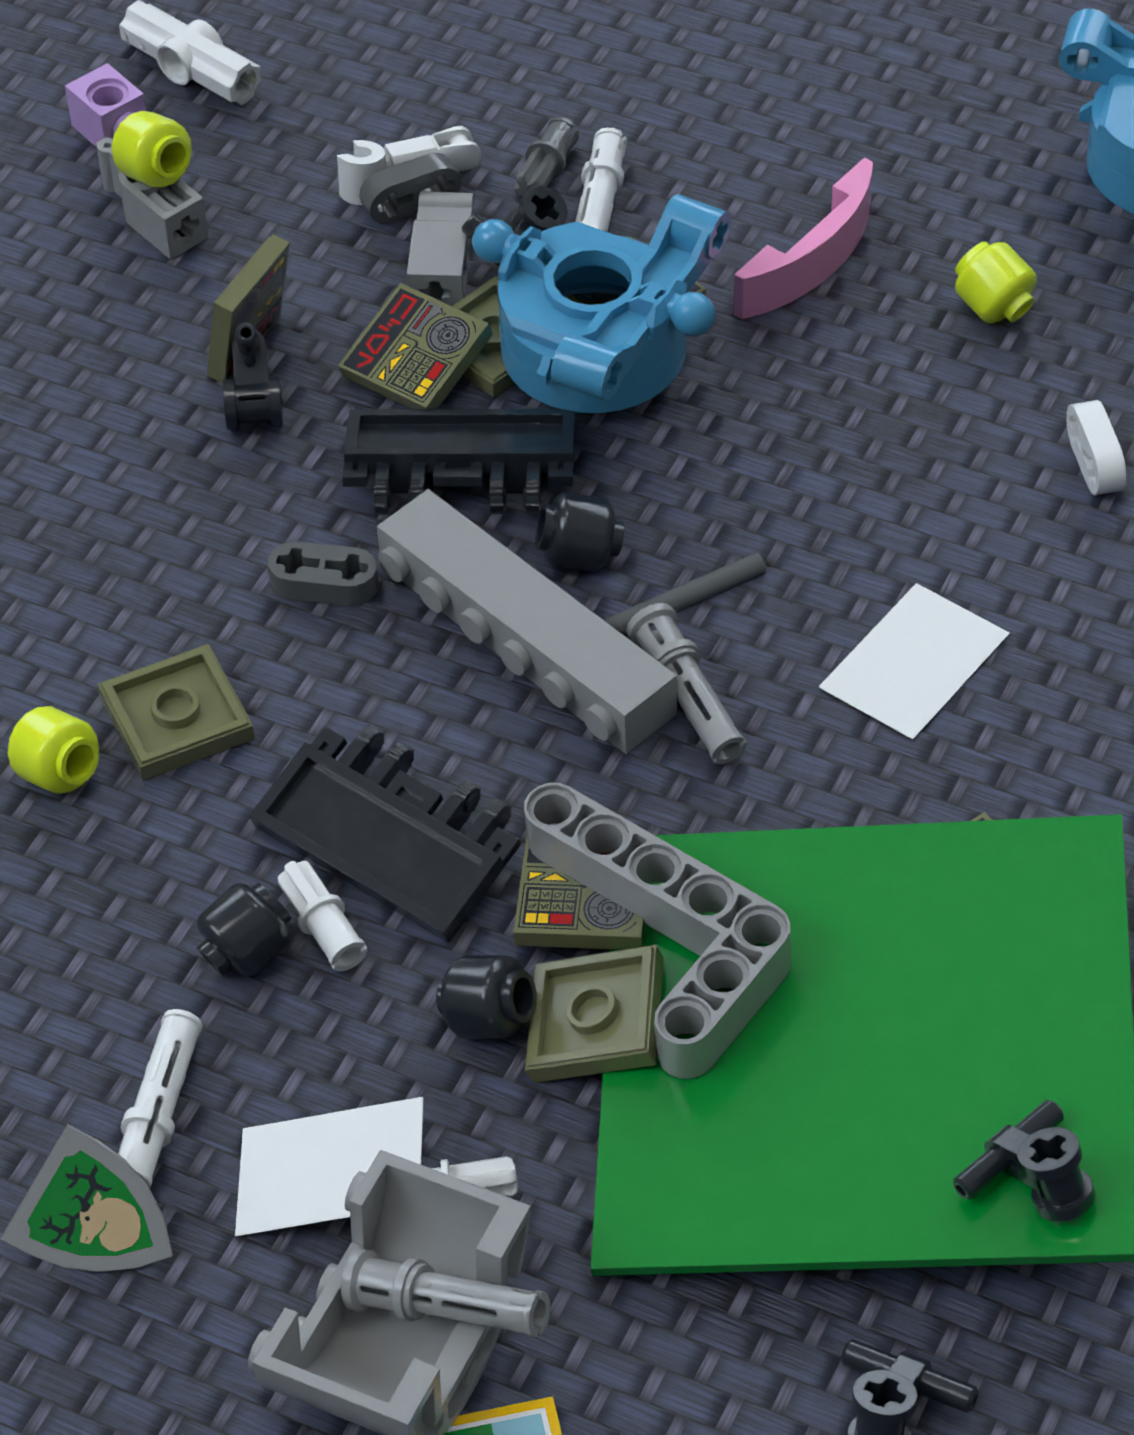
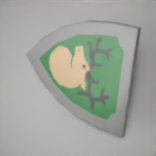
(89, 1210)

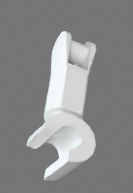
(371, 157)

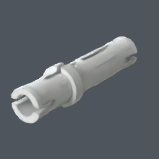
(602, 178)
(174, 1043)

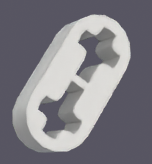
(1096, 447)

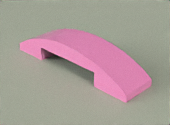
(780, 278)

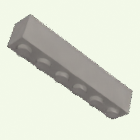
(527, 621)

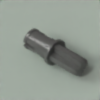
(547, 156)

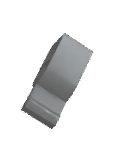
(155, 210)
(439, 247)

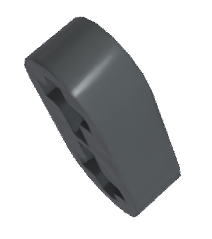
(403, 185)
(323, 573)

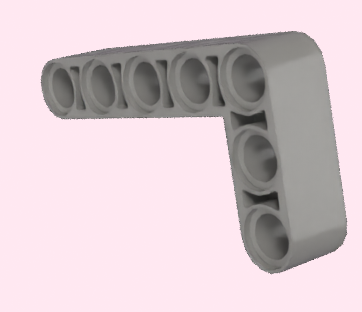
(674, 909)

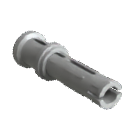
(719, 732)
(416, 1290)

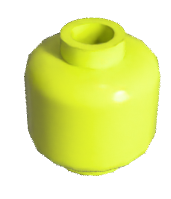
(151, 149)
(995, 282)
(53, 750)

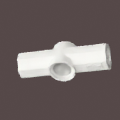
(190, 52)

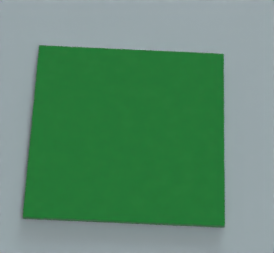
(924, 1008)

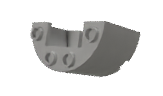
(370, 1362)

